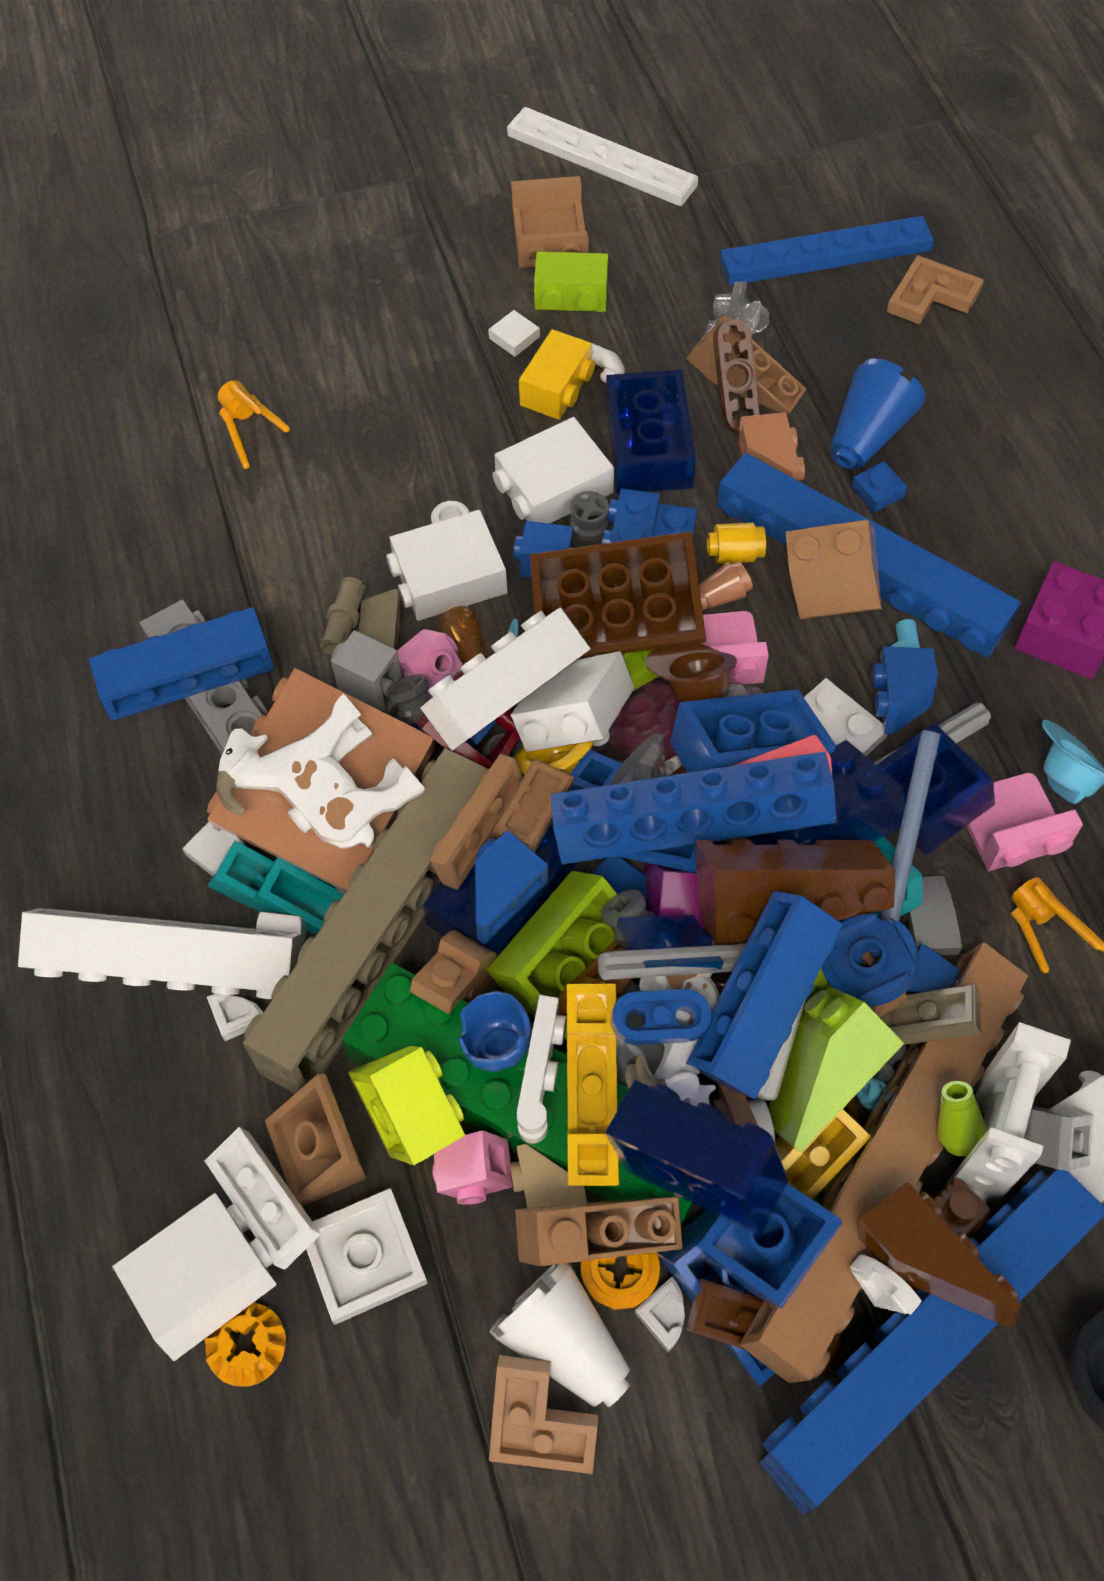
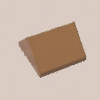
(314, 1143)

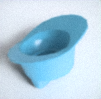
(1070, 766)

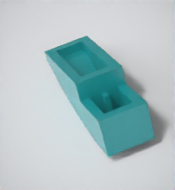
(273, 886)

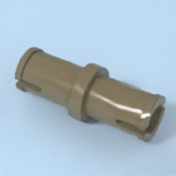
(343, 614)

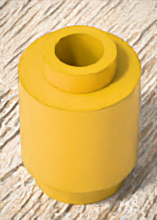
(736, 542)

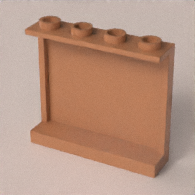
(298, 711)

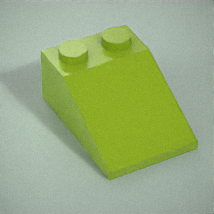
(830, 1061)

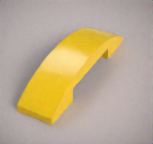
(591, 1084)

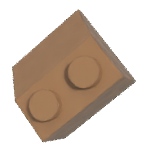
(834, 569)

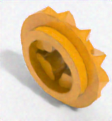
(632, 1291)
(247, 1368)

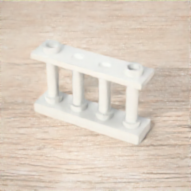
(1006, 1099)

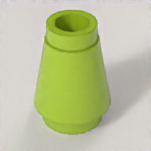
(959, 1119)

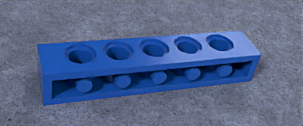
(693, 807)

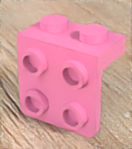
(737, 635)
(1021, 825)

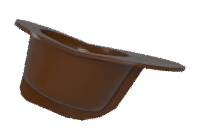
(693, 670)

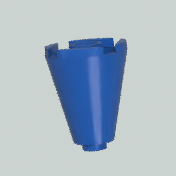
(874, 411)

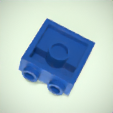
(641, 516)

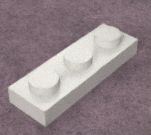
(262, 1198)

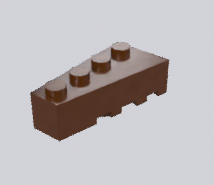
(834, 875)

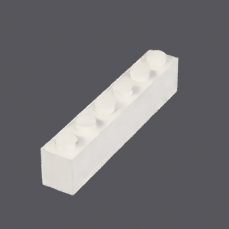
(156, 950)

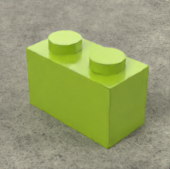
(571, 281)

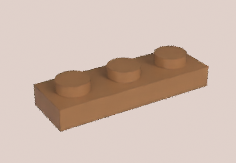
(474, 824)

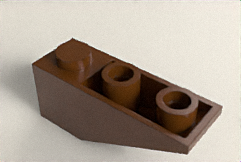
(923, 1250)

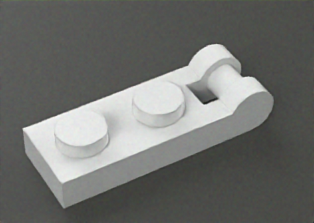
(540, 1071)

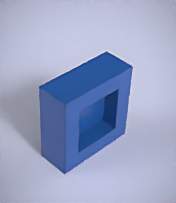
(879, 486)

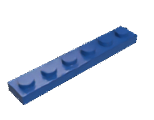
(826, 250)

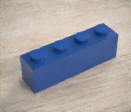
(180, 664)
(765, 993)

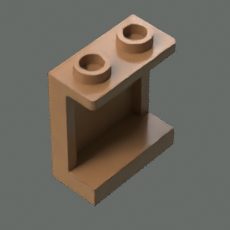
(548, 217)

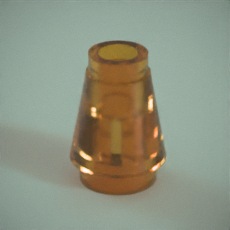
(464, 631)

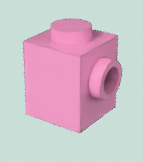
(430, 655)
(473, 1167)

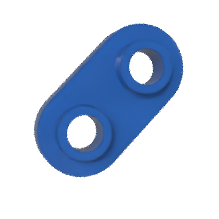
(659, 1018)

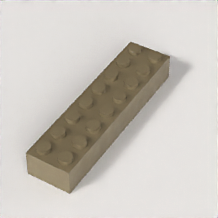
(360, 933)

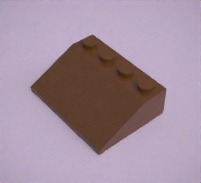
(624, 593)

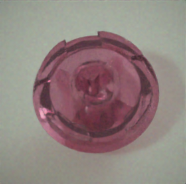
(643, 716)

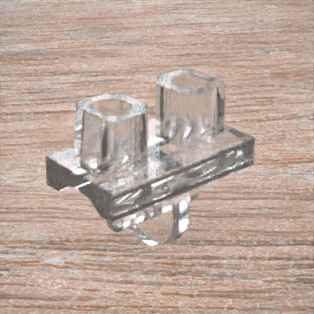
(738, 307)

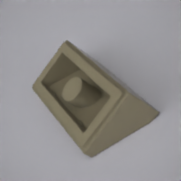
(381, 618)

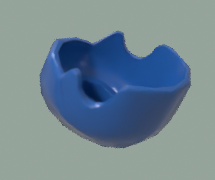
(495, 1031)

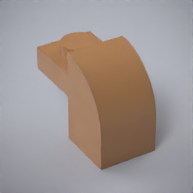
(454, 972)

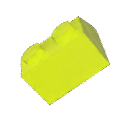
(408, 1104)

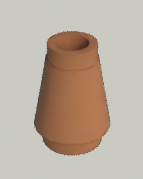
(725, 585)

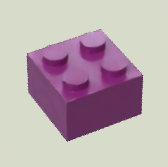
(1067, 621)

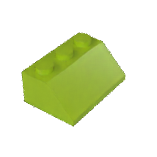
(556, 941)

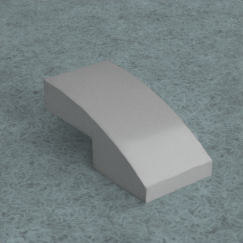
(935, 920)

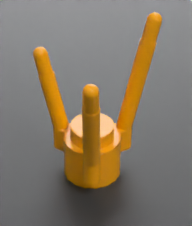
(240, 404)
(1039, 904)

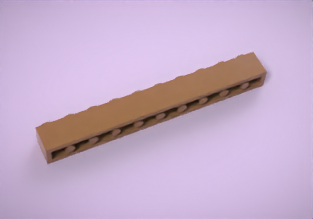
(900, 1147)

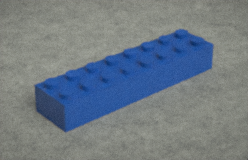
(923, 1347)

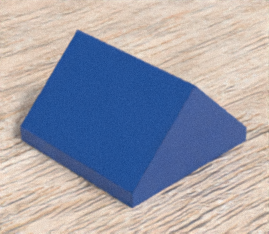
(780, 1257)

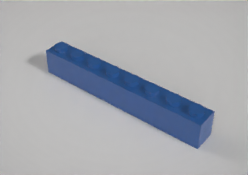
(908, 575)

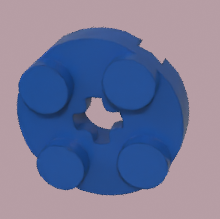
(891, 974)

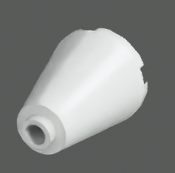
(562, 1326)

